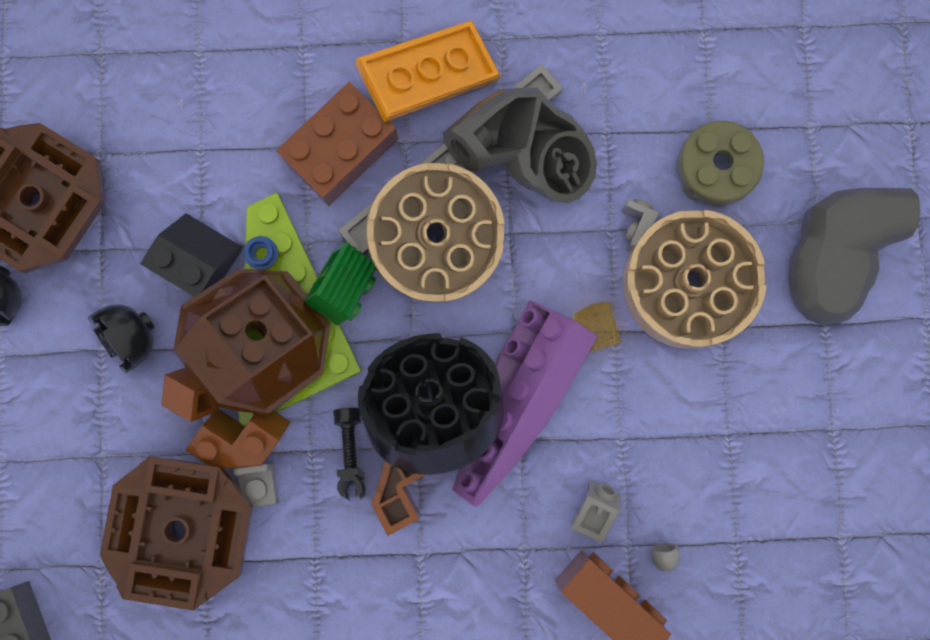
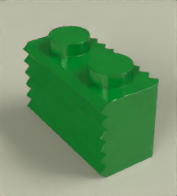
(342, 284)

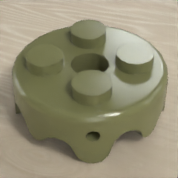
(707, 182)

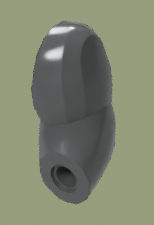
(533, 140)
(840, 248)

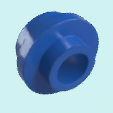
(253, 246)

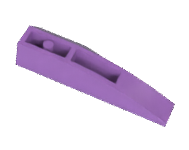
(534, 378)

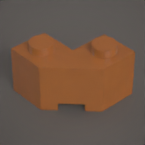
(185, 396)
(232, 445)
(392, 499)

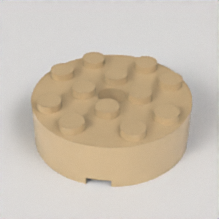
(470, 224)
(728, 270)

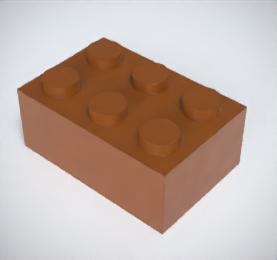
(338, 143)
(609, 601)

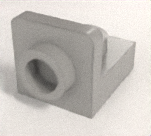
(643, 212)
(258, 484)
(597, 511)

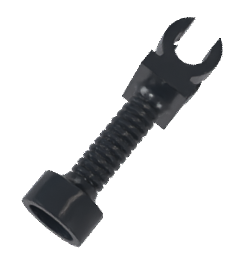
(347, 419)

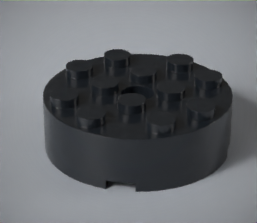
(431, 404)

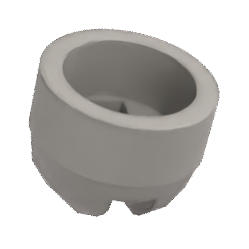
(666, 556)

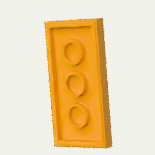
(427, 70)

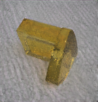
(600, 321)

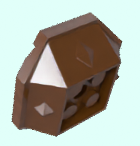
(69, 189)
(244, 371)
(140, 540)

